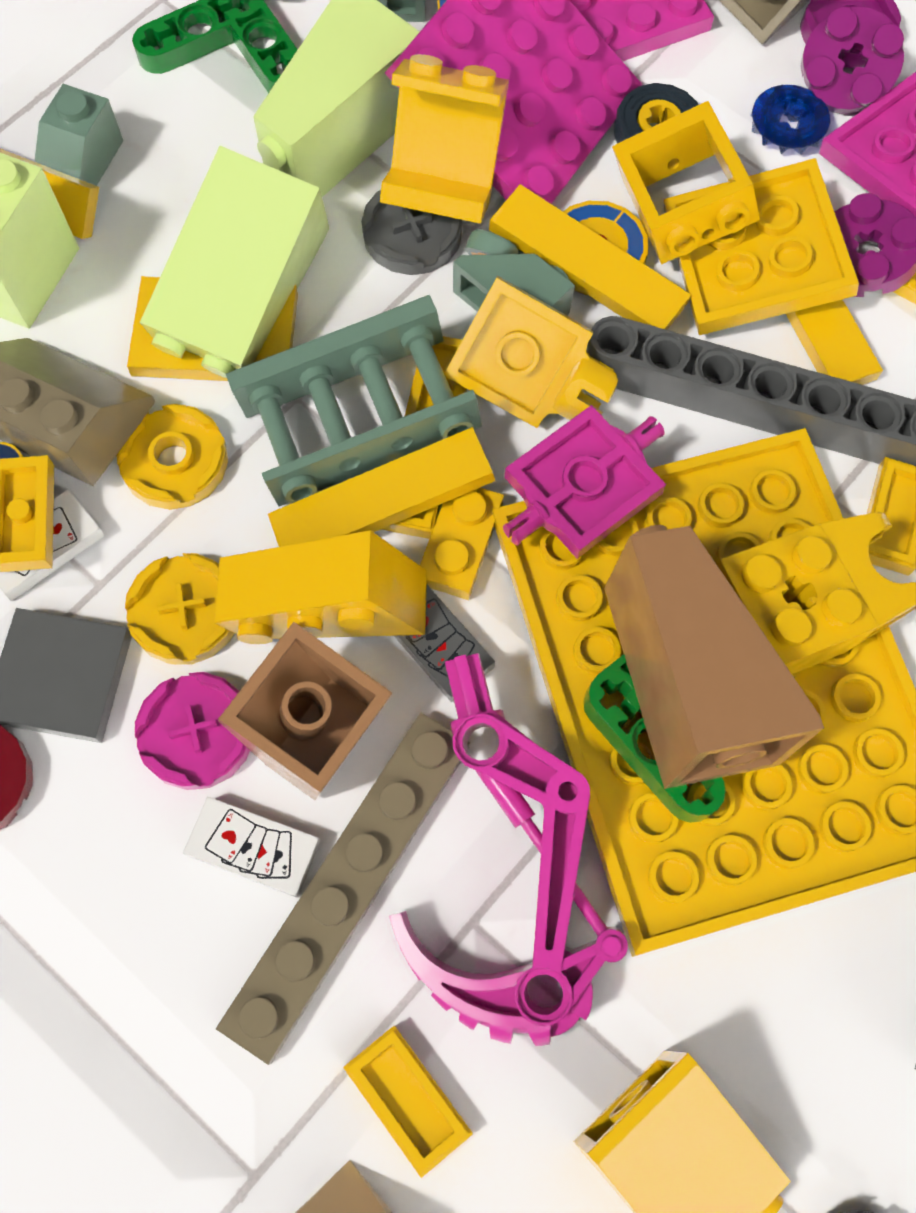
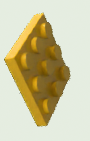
(773, 265)

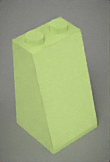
(334, 94)
(235, 262)

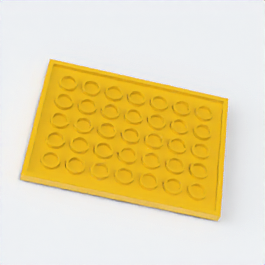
(785, 833)

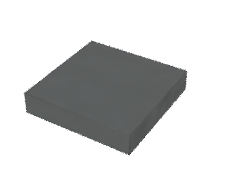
(60, 674)

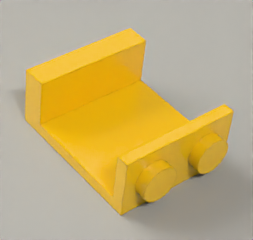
(445, 138)

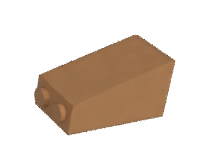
(701, 664)

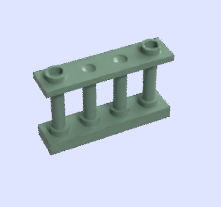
(335, 358)

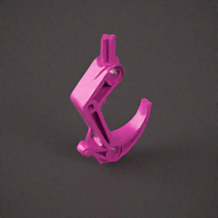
(516, 768)

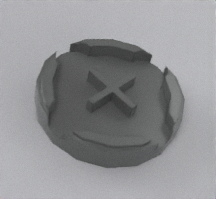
(408, 238)

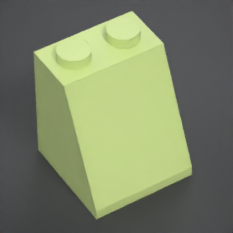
(33, 241)

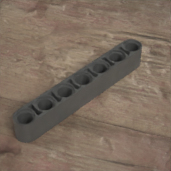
(743, 377)

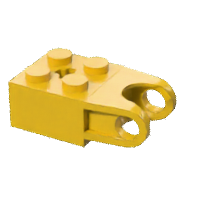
(818, 589)

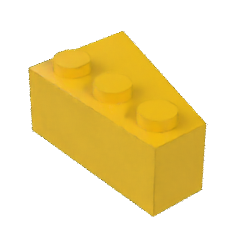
(325, 586)

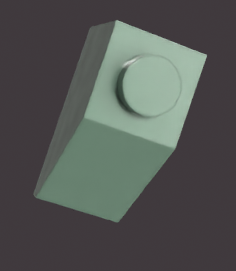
(78, 134)
(476, 273)

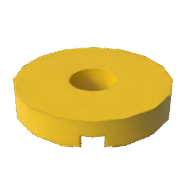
(180, 483)

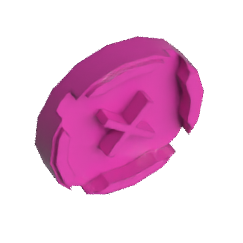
(182, 733)

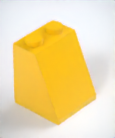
(681, 1146)

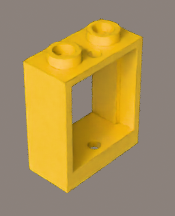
(672, 148)

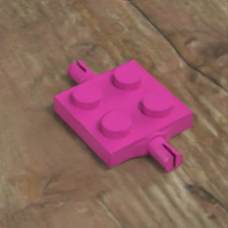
(584, 481)

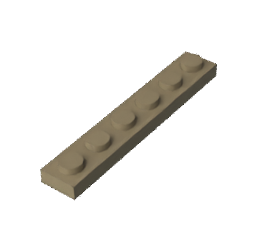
(341, 891)

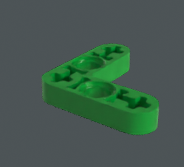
(236, 27)
(609, 723)

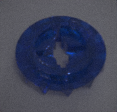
(798, 105)

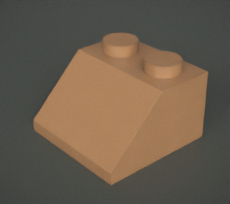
(304, 710)

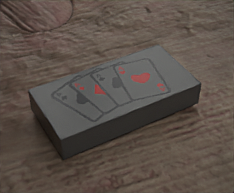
(443, 640)

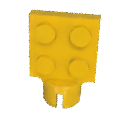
(529, 358)

